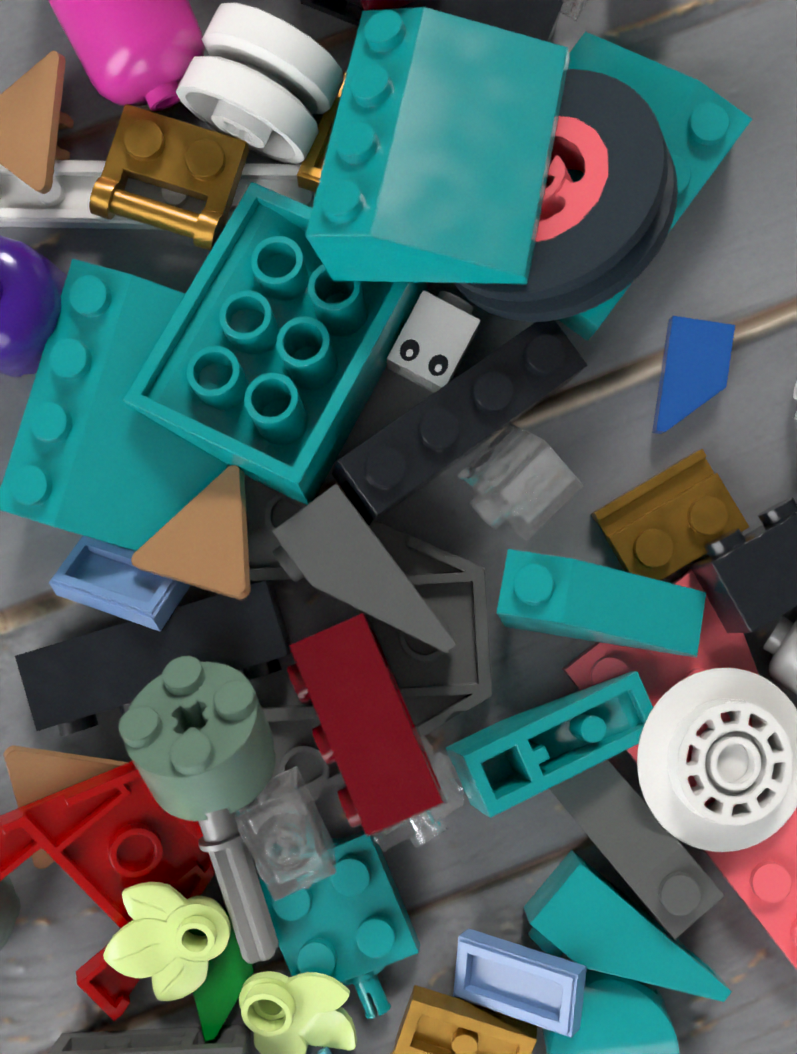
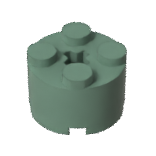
(199, 739)

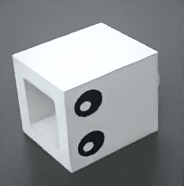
(434, 340)

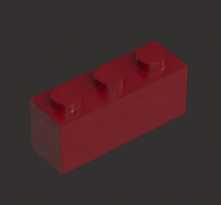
(364, 726)

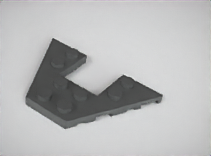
(430, 680)

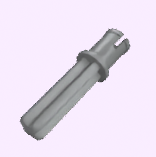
(239, 886)

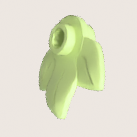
(160, 942)
(296, 1012)

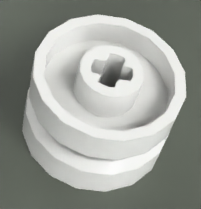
(261, 82)

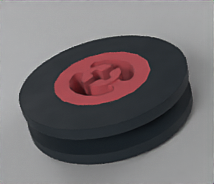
(607, 225)

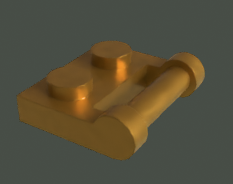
(175, 159)

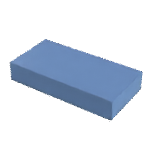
(106, 580)
(520, 982)

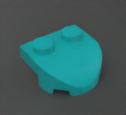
(618, 1019)

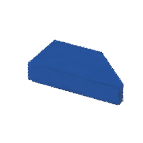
(692, 368)

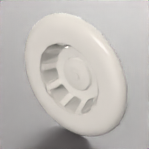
(728, 760)

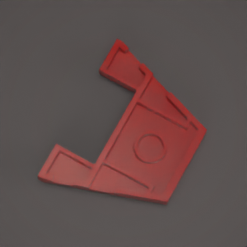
(108, 839)

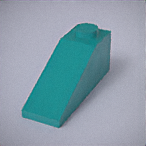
(599, 604)
(550, 743)
(609, 933)

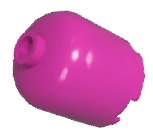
(133, 47)

